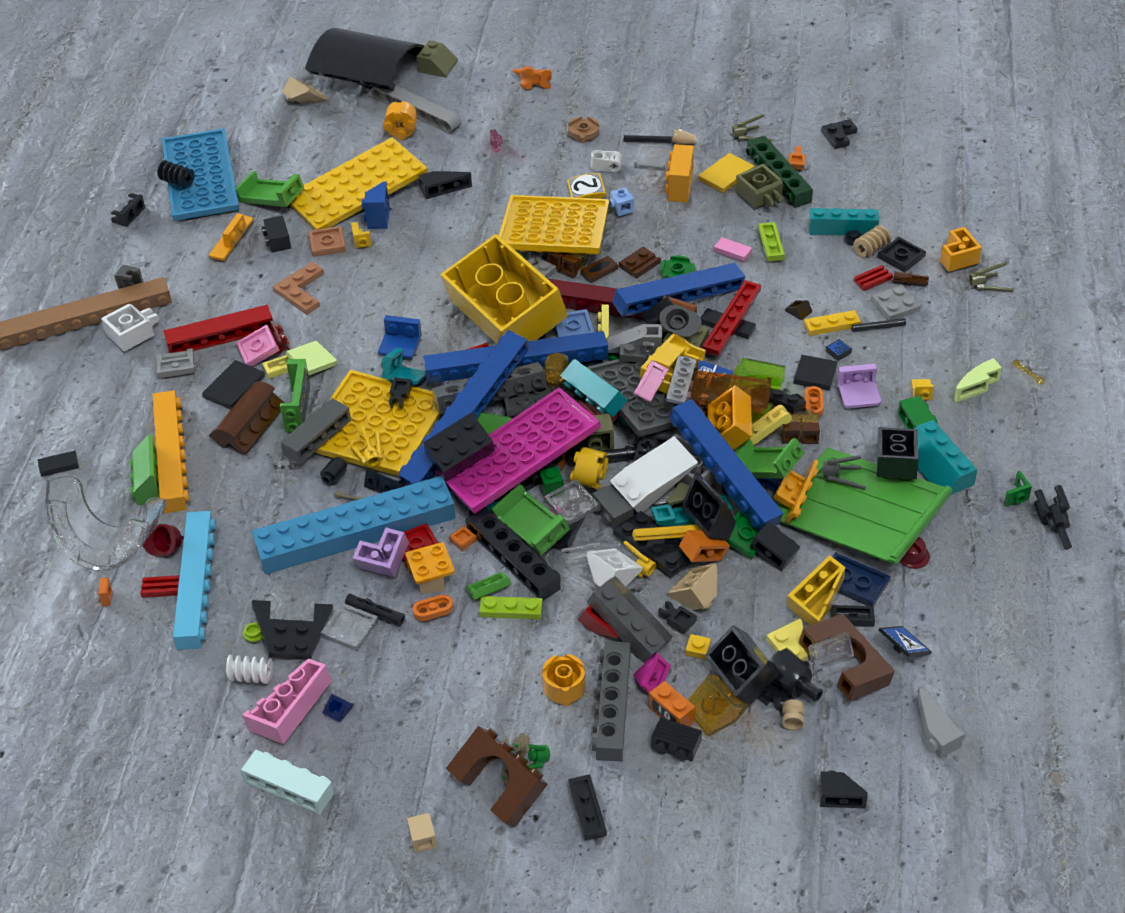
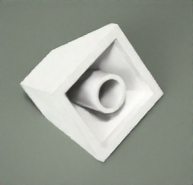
(612, 563)

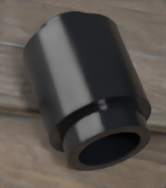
(333, 470)

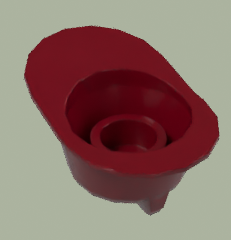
(163, 540)
(917, 555)

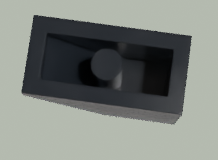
(840, 791)

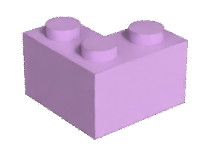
(383, 557)

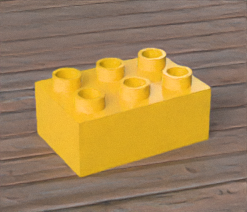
(504, 292)

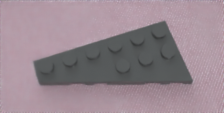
(519, 403)

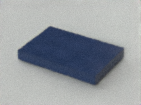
(861, 581)

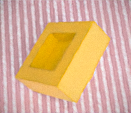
(698, 646)

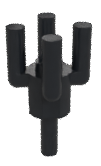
(1055, 514)

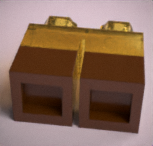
(568, 262)
(804, 423)

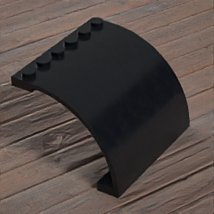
(359, 57)

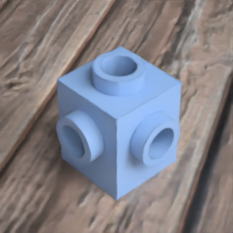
(621, 201)

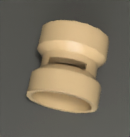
(793, 714)

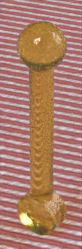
(1040, 380)

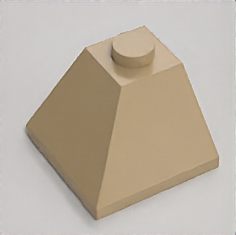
(302, 92)
(696, 587)

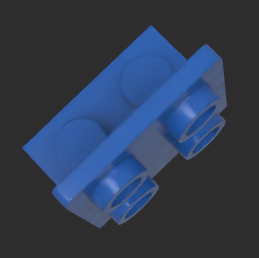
(402, 334)

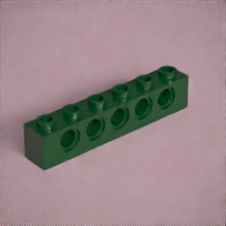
(795, 188)

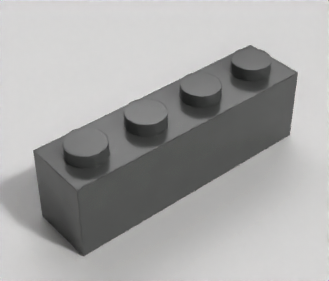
(315, 431)

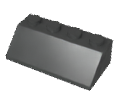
(629, 618)

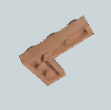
(291, 288)

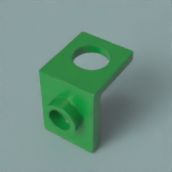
(1020, 493)

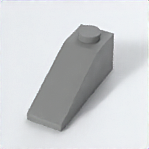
(939, 730)

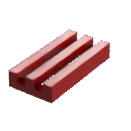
(871, 276)
(164, 583)

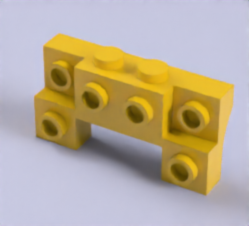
(667, 357)

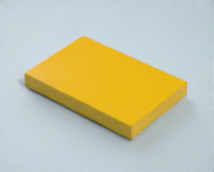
(723, 172)

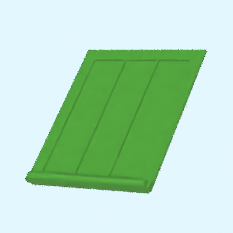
(875, 520)

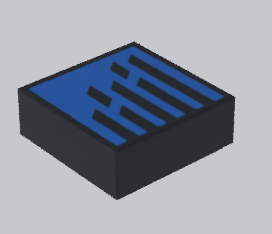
(838, 349)

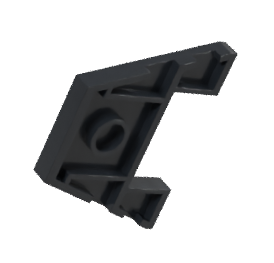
(290, 637)

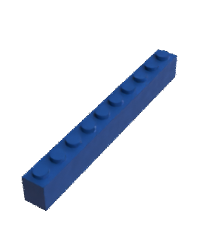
(464, 363)
(473, 398)

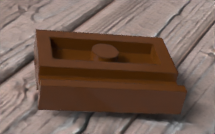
(639, 262)

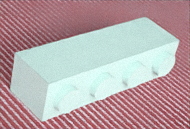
(288, 781)

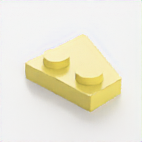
(788, 637)

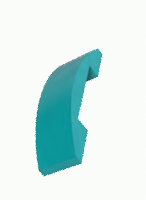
(666, 516)

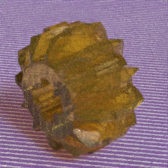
(554, 366)

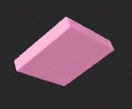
(257, 346)

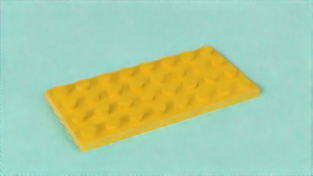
(341, 190)

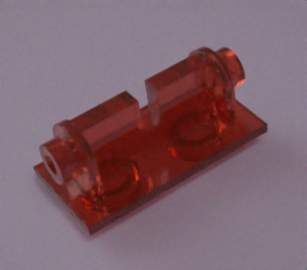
(281, 340)

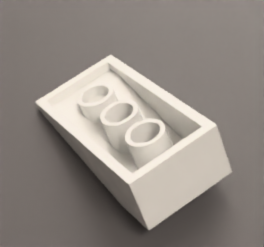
(654, 474)

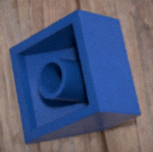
(376, 207)

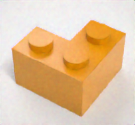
(960, 250)

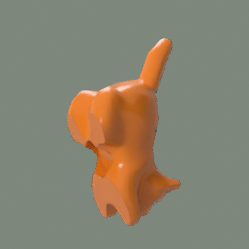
(530, 76)

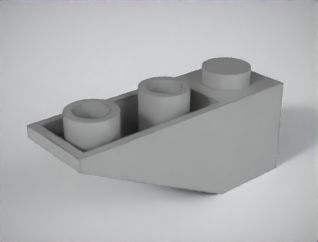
(636, 336)

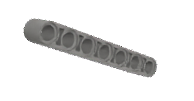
(425, 110)

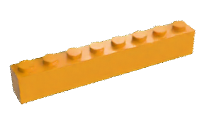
(170, 451)

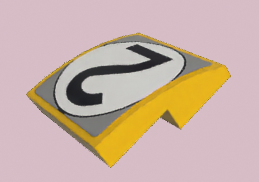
(587, 186)

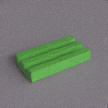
(488, 585)

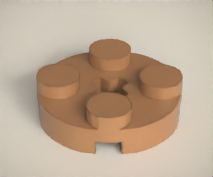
(583, 129)

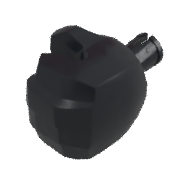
(794, 675)

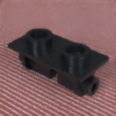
(380, 483)

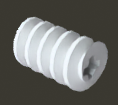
(249, 670)

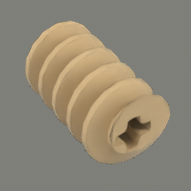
(872, 241)

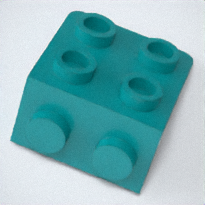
(393, 368)

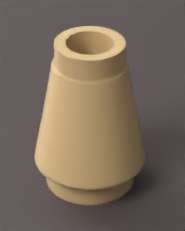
(683, 137)

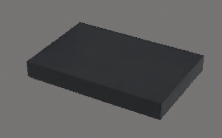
(232, 384)

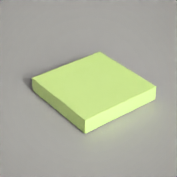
(316, 357)

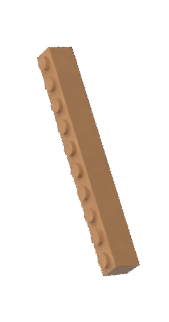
(81, 313)

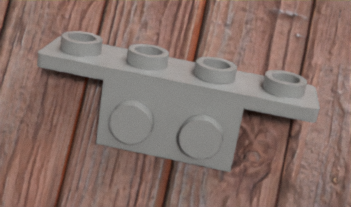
(681, 382)

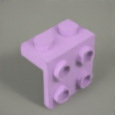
(858, 386)

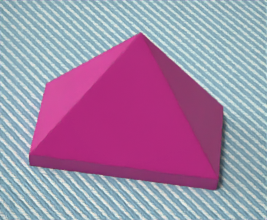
(652, 672)

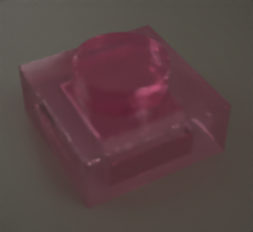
(495, 140)

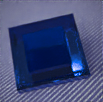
(337, 707)

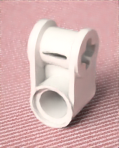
(604, 161)

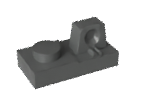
(636, 353)

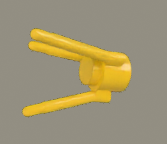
(371, 456)
(647, 564)

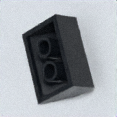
(708, 509)

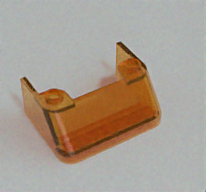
(710, 385)

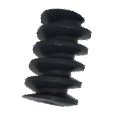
(175, 174)

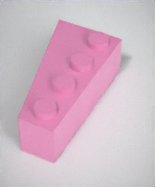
(289, 703)

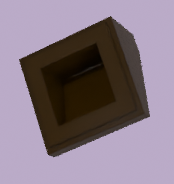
(799, 309)

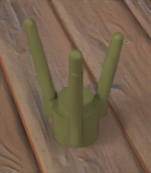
(740, 130)
(979, 278)

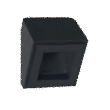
(565, 541)

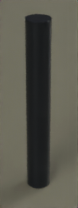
(642, 138)
(879, 324)

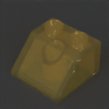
(716, 705)

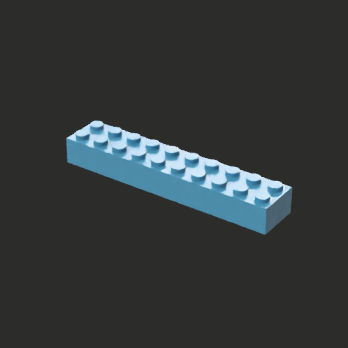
(345, 525)

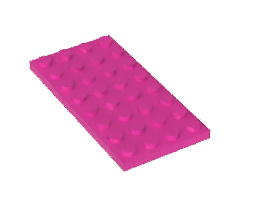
(523, 448)

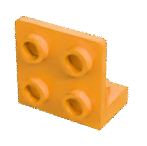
(429, 563)

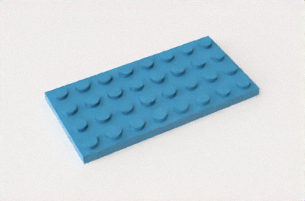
(214, 181)

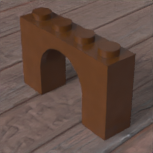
(863, 679)
(523, 783)

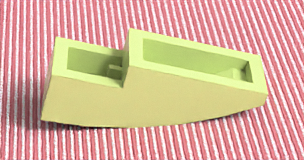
(978, 380)

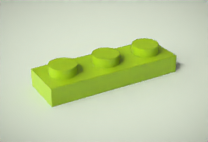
(771, 241)
(510, 607)

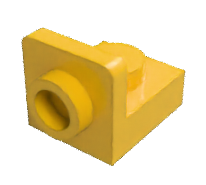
(360, 238)
(922, 388)

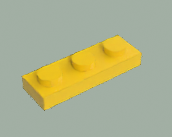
(831, 322)

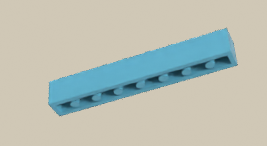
(194, 581)

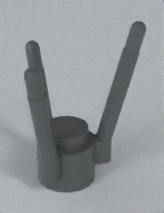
(832, 469)

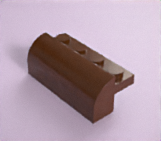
(248, 417)

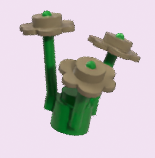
(536, 753)

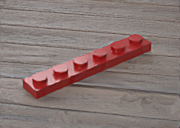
(731, 318)

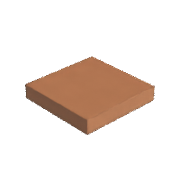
(327, 241)

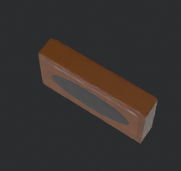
(599, 269)

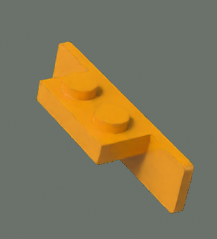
(231, 236)
(793, 489)

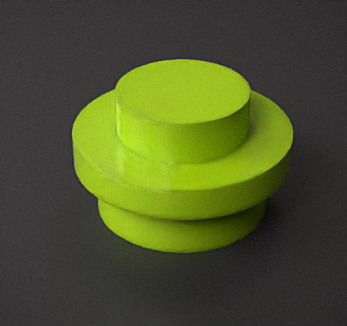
(252, 633)

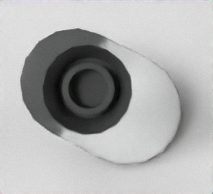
(680, 320)

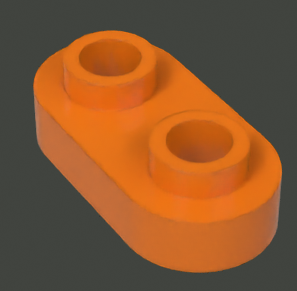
(814, 400)
(432, 607)

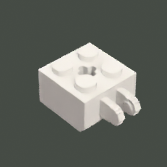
(129, 326)

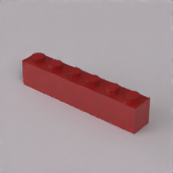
(217, 330)

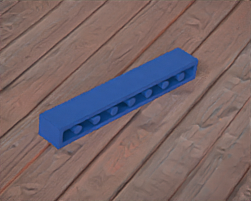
(682, 287)
(725, 465)

